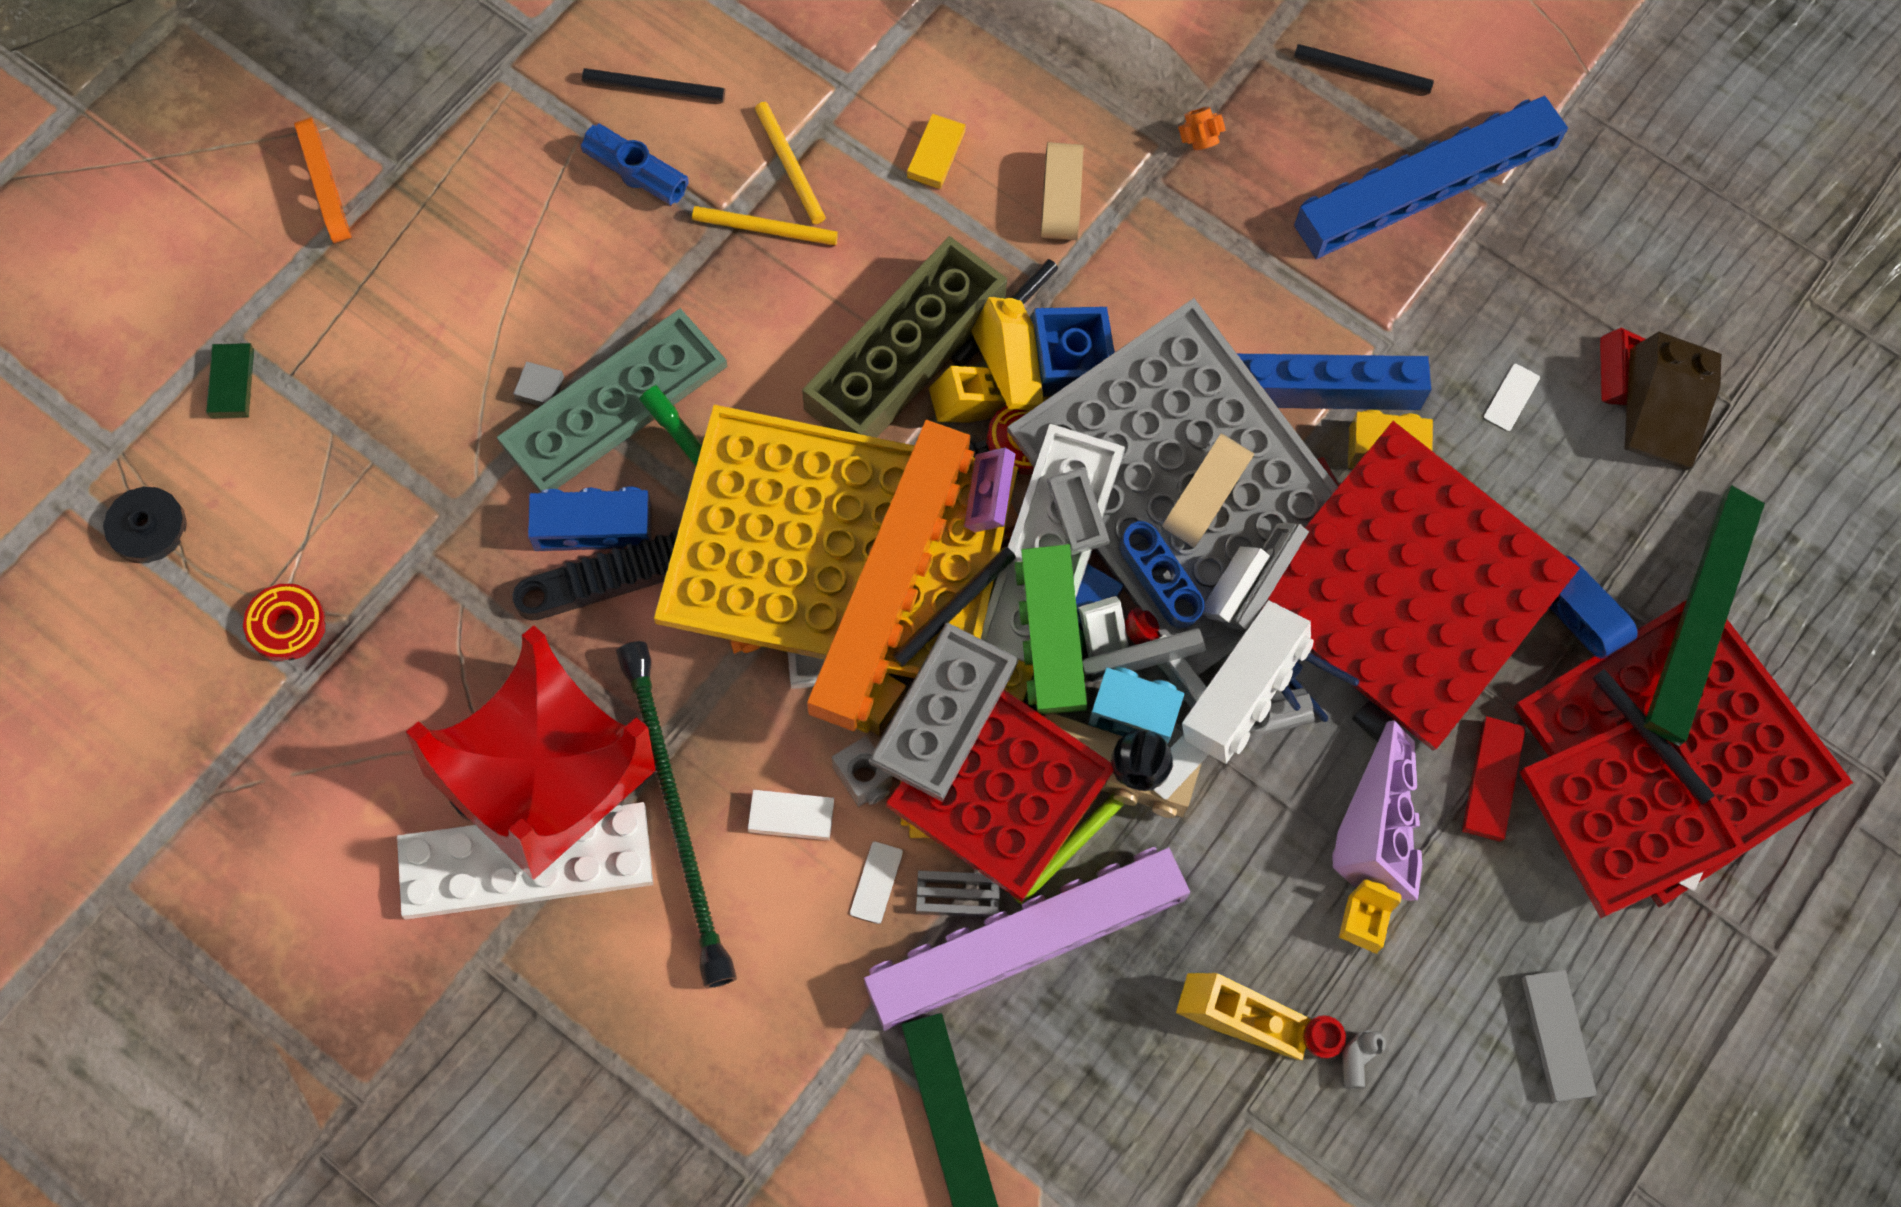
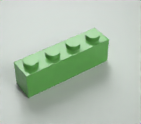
(1053, 629)

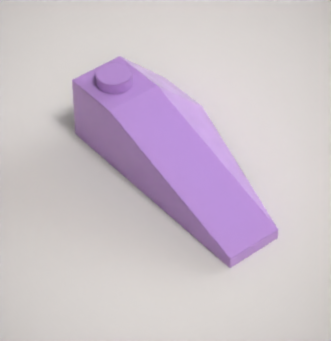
(1379, 824)

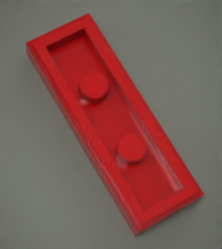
(1493, 779)

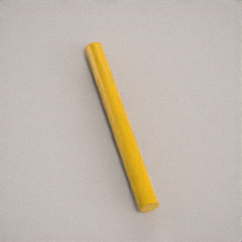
(790, 163)
(765, 225)

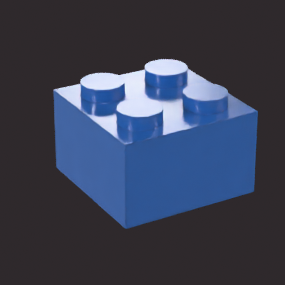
(1070, 343)

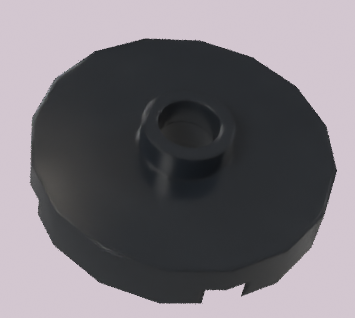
(157, 536)

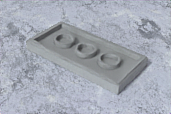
(944, 711)

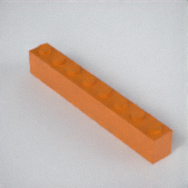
(889, 577)

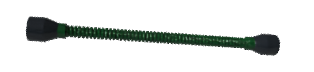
(715, 962)

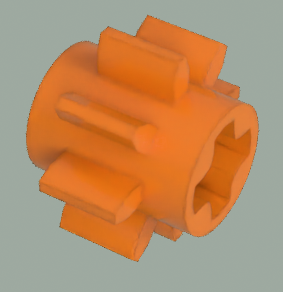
(1201, 128)

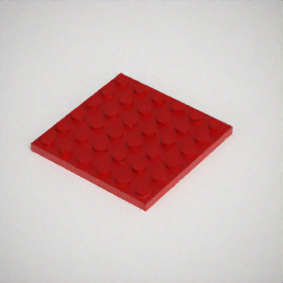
(1419, 584)
(1743, 736)

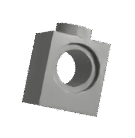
(849, 761)

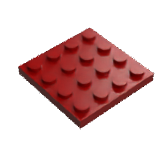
(1011, 798)
(1628, 818)

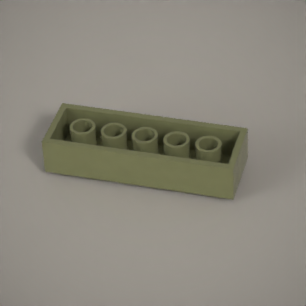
(904, 342)

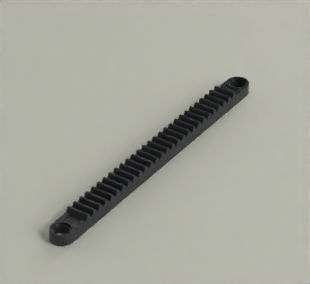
(609, 573)

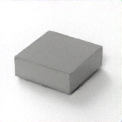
(538, 384)

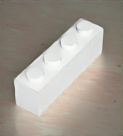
(1247, 682)

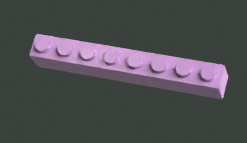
(1025, 938)

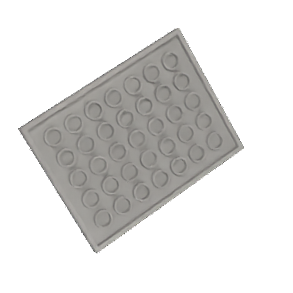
(1168, 405)

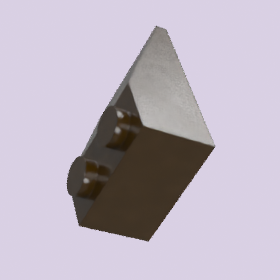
(1670, 398)

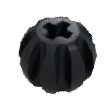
(1142, 760)

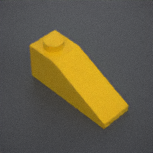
(1010, 351)
(966, 395)
(1242, 1014)

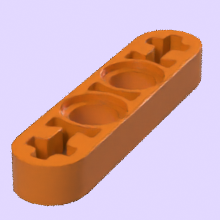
(322, 180)

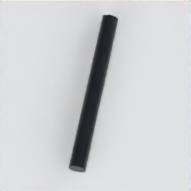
(1364, 68)
(653, 85)
(1023, 294)
(953, 606)
(1658, 744)

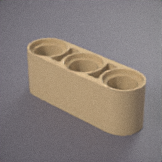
(1062, 191)
(1207, 490)

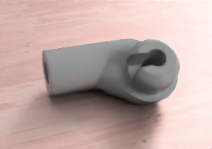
(1357, 1054)

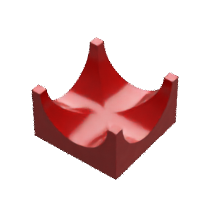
(535, 760)

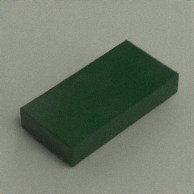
(230, 380)

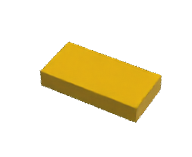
(936, 151)

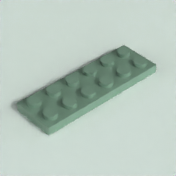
(605, 403)

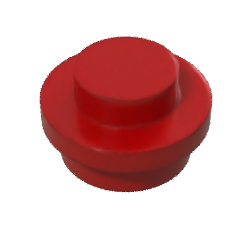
(1141, 626)
(1324, 1036)

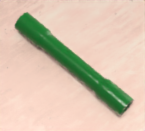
(669, 418)

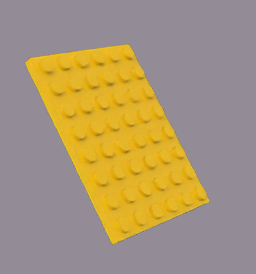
(785, 529)

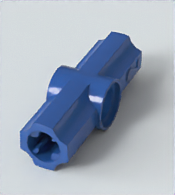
(620, 153)

